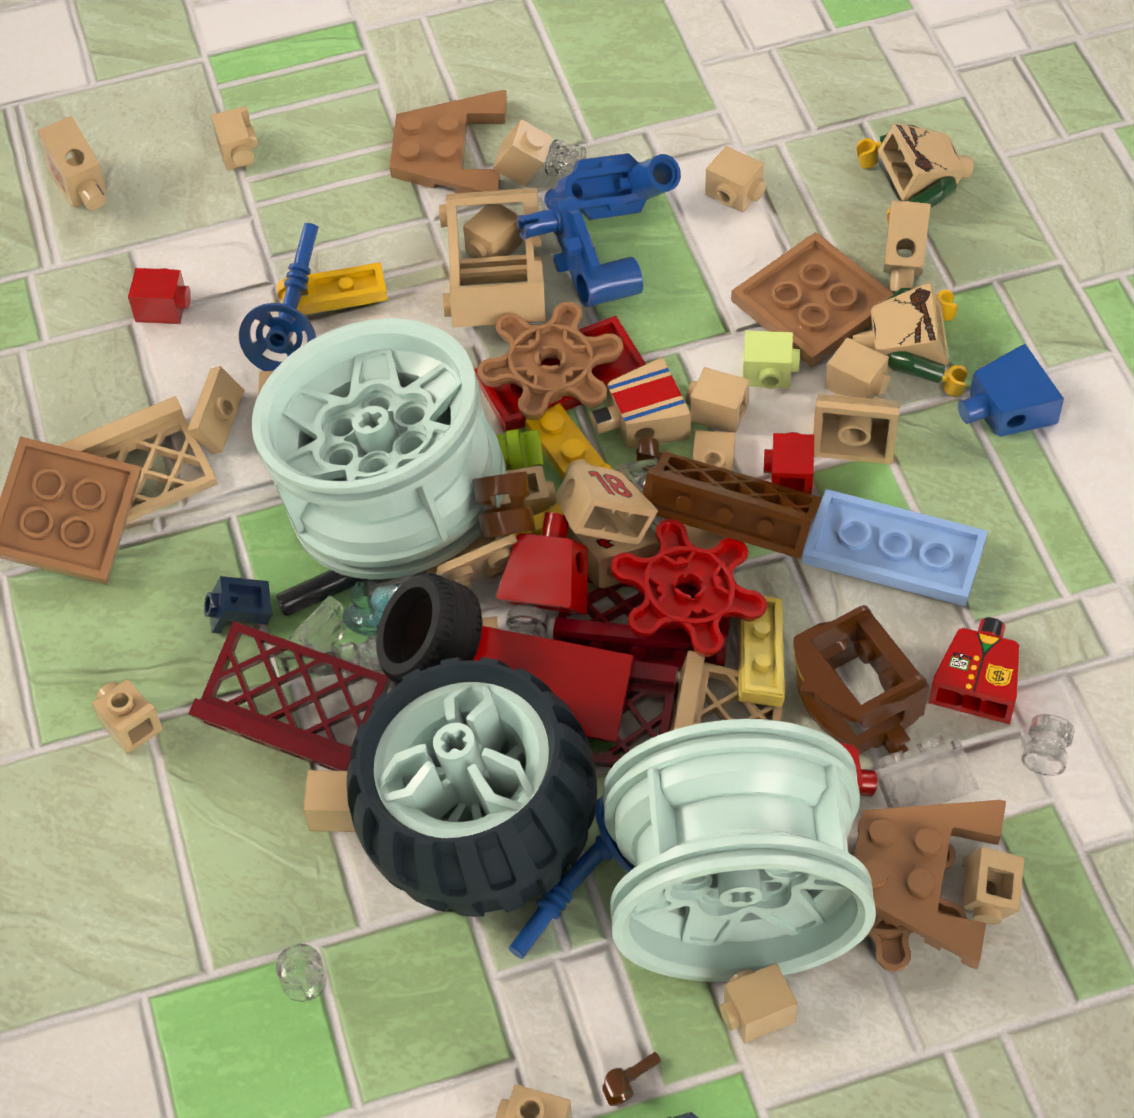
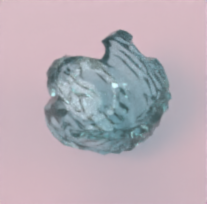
(366, 611)

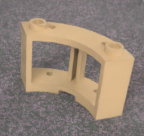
(487, 303)

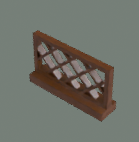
(771, 519)

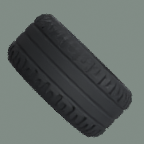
(428, 623)

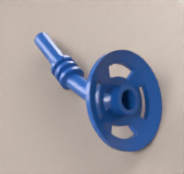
(284, 325)
(556, 899)

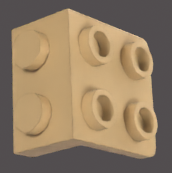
(479, 559)

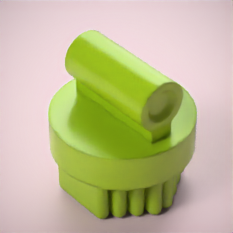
(521, 449)

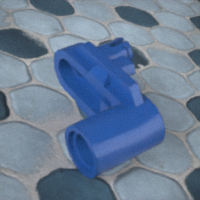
(616, 184)
(593, 281)

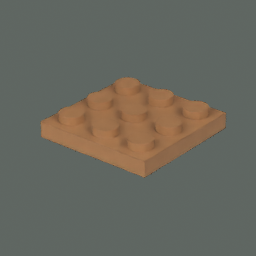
(813, 295)
(65, 509)

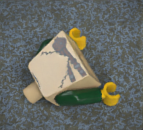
(918, 161)
(913, 335)

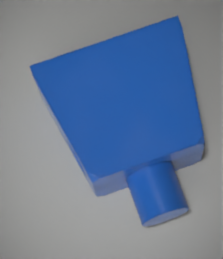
(1012, 395)

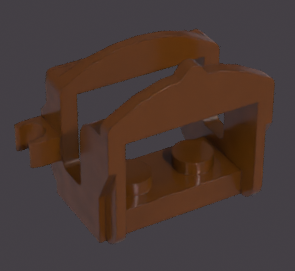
(831, 700)

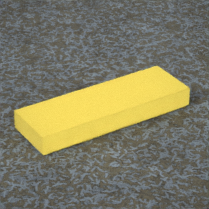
(762, 657)

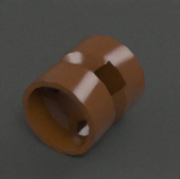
(507, 519)

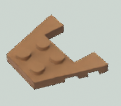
(432, 143)
(907, 863)

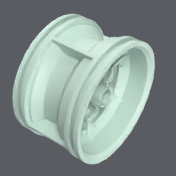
(368, 450)
(736, 850)

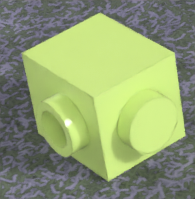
(769, 359)

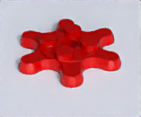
(703, 568)

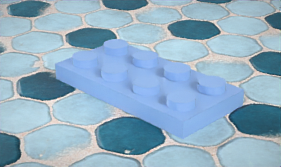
(895, 547)

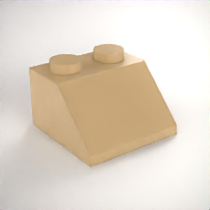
(855, 428)

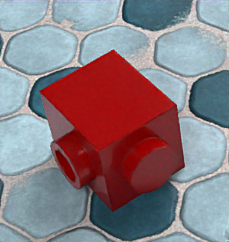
(158, 295)
(791, 461)

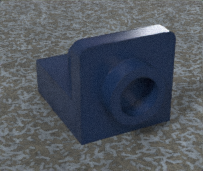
(238, 601)

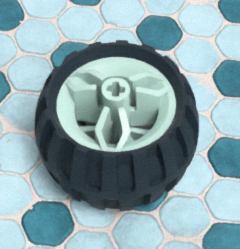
(493, 760)

